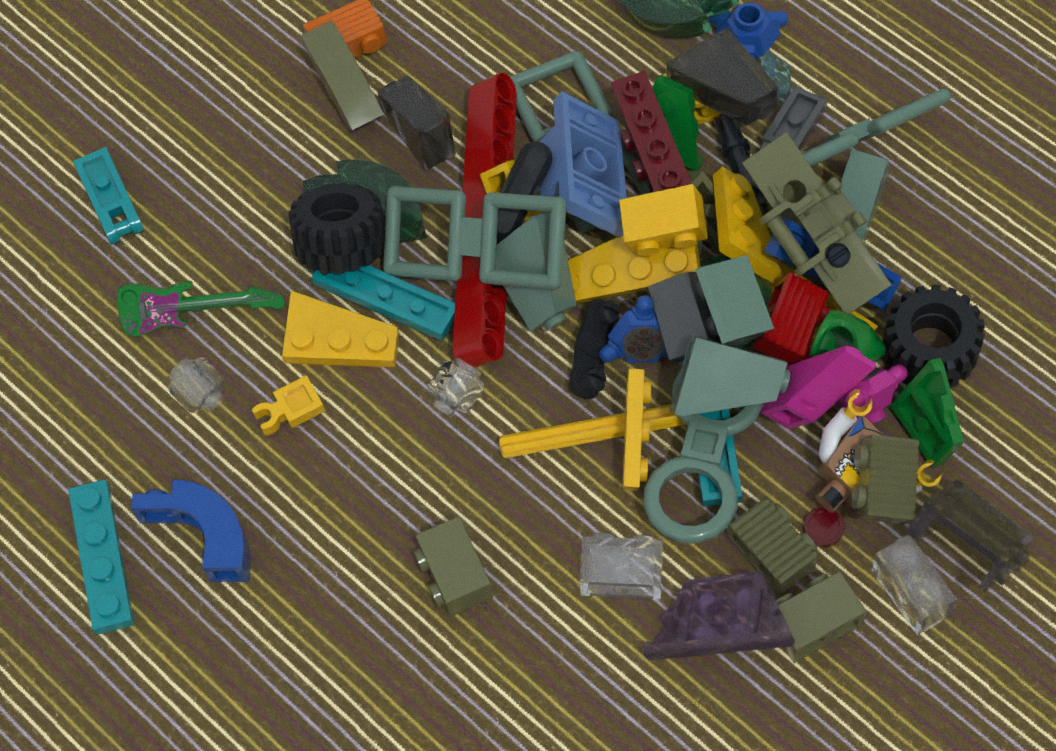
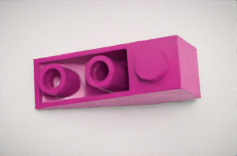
(817, 386)

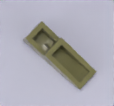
(341, 76)

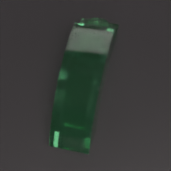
(676, 17)
(379, 180)

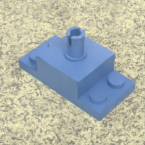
(586, 163)

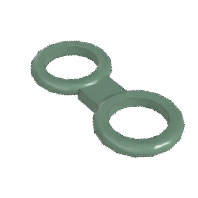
(700, 455)

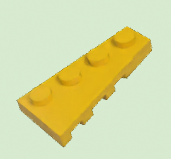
(616, 271)

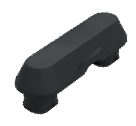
(526, 179)
(588, 369)

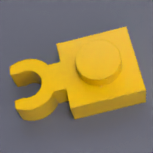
(293, 403)

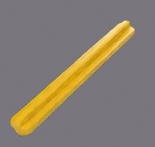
(581, 432)

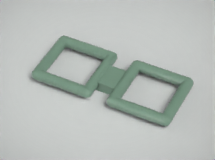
(577, 61)
(869, 128)
(475, 236)

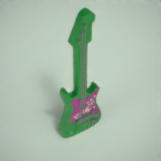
(148, 308)

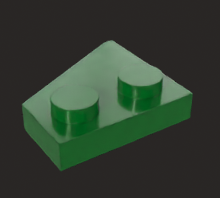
(678, 110)
(930, 413)

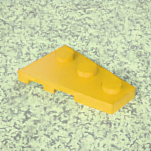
(739, 225)

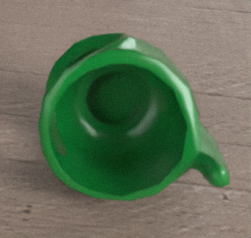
(846, 329)

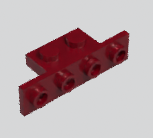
(648, 135)

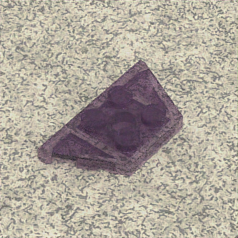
(721, 617)

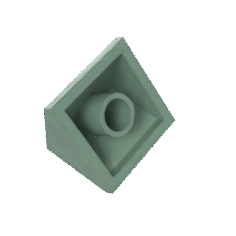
(735, 300)

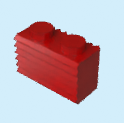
(795, 313)

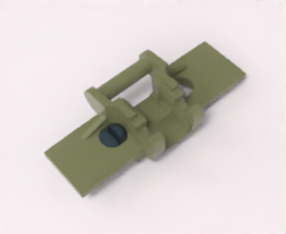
(828, 217)

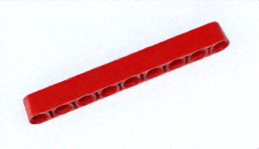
(489, 142)

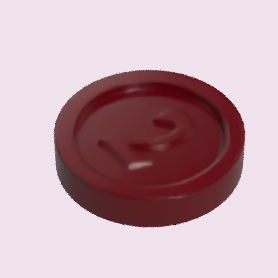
(824, 527)

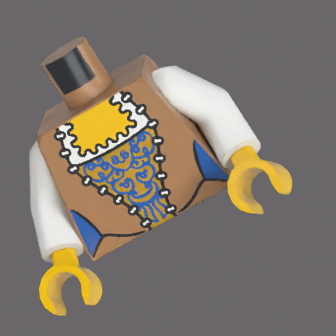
(838, 450)

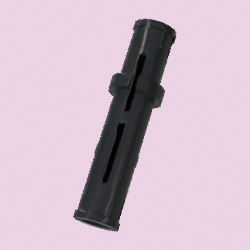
(737, 150)

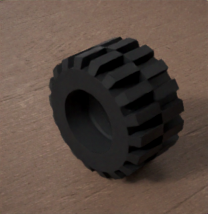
(337, 228)
(938, 311)

